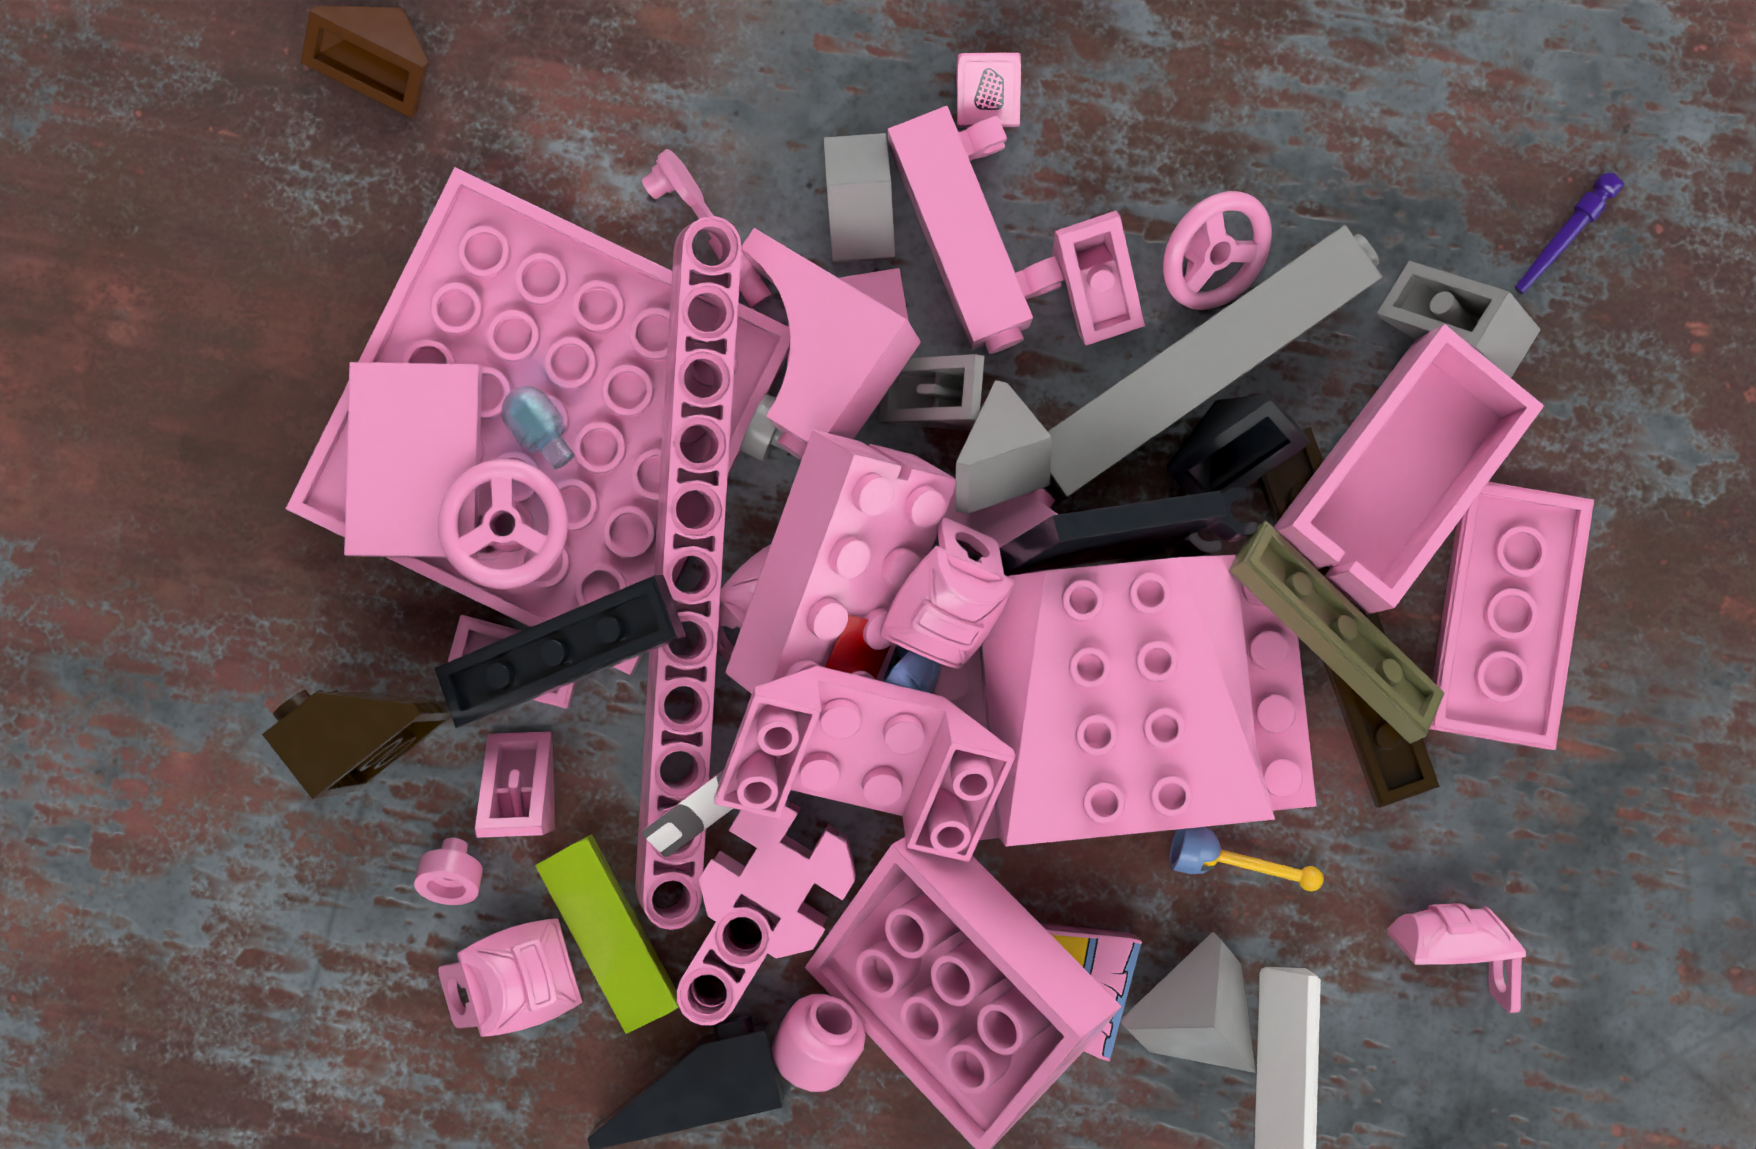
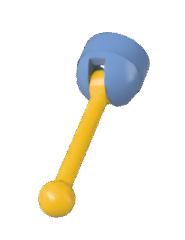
(1199, 851)

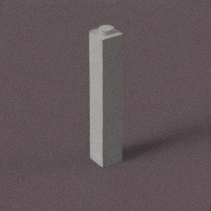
(1210, 359)

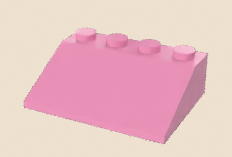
(961, 988)

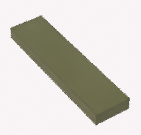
(1337, 632)

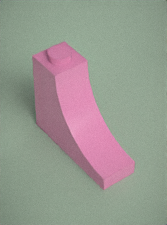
(840, 347)

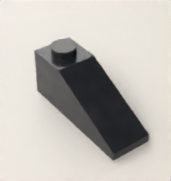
(710, 1083)

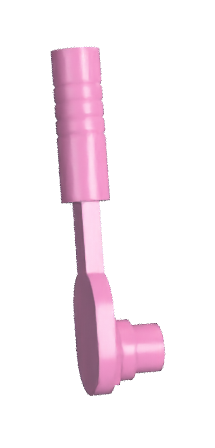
(672, 175)

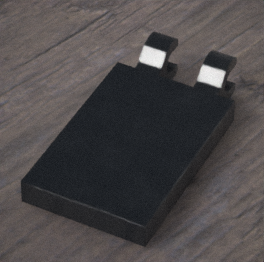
(1127, 532)

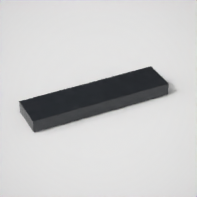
(560, 651)

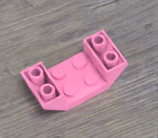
(871, 750)

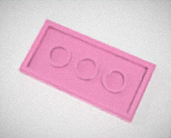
(1511, 615)

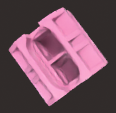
(770, 894)

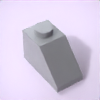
(1475, 311)

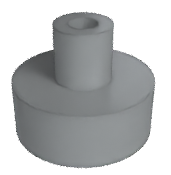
(761, 432)

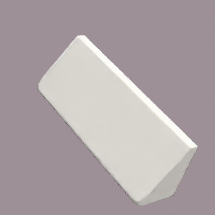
(1287, 1059)

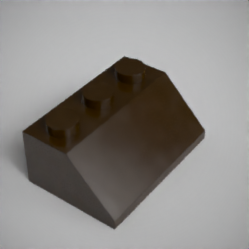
(348, 738)

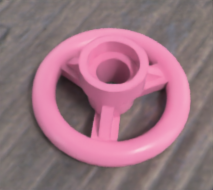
(1208, 248)
(502, 474)

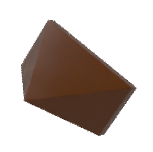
(369, 52)

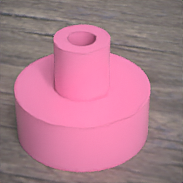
(449, 874)

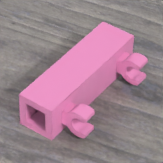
(961, 229)

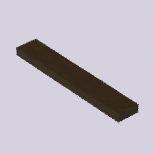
(1388, 761)

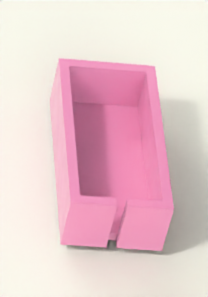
(1408, 469)
(841, 549)

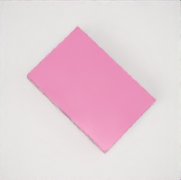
(406, 445)

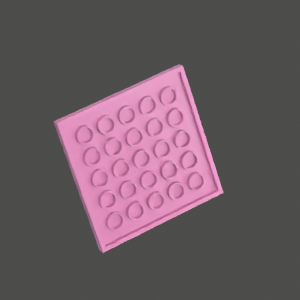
(588, 329)

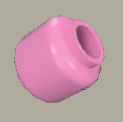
(818, 1042)

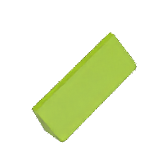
(609, 934)

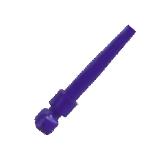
(1586, 211)

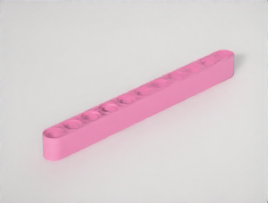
(676, 541)

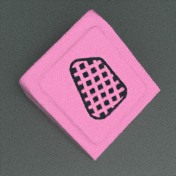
(988, 87)

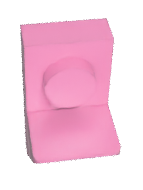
(1099, 277)

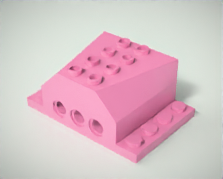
(1138, 702)

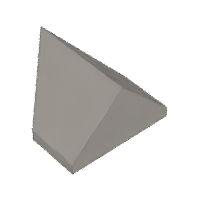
(1198, 1011)

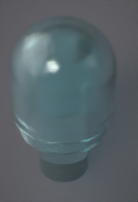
(536, 424)

